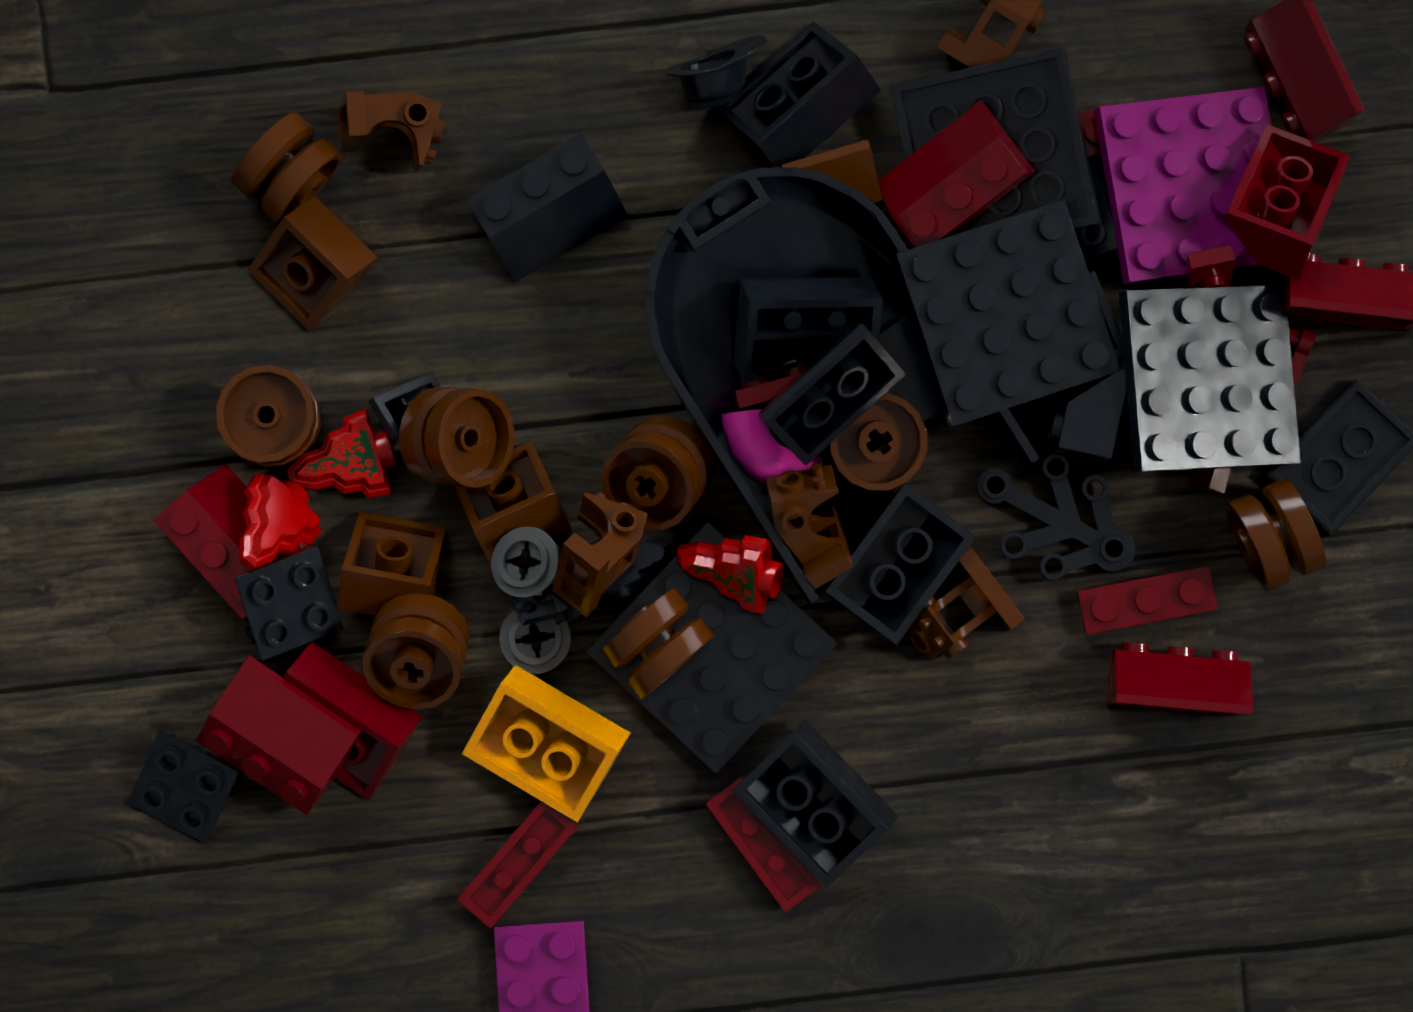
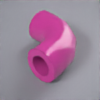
(756, 447)

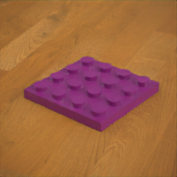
(1175, 175)

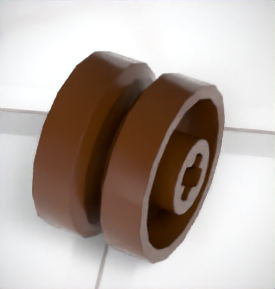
(286, 167)
(269, 389)
(457, 437)
(894, 459)
(659, 470)
(1276, 534)
(654, 639)
(416, 651)

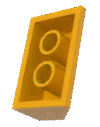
(545, 743)

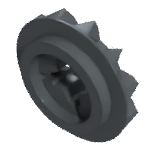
(515, 547)
(522, 655)

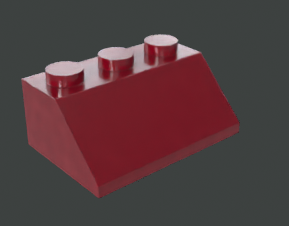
(1303, 69)
(954, 177)
(1285, 199)
(1351, 294)
(208, 530)
(1180, 680)
(346, 692)
(278, 735)

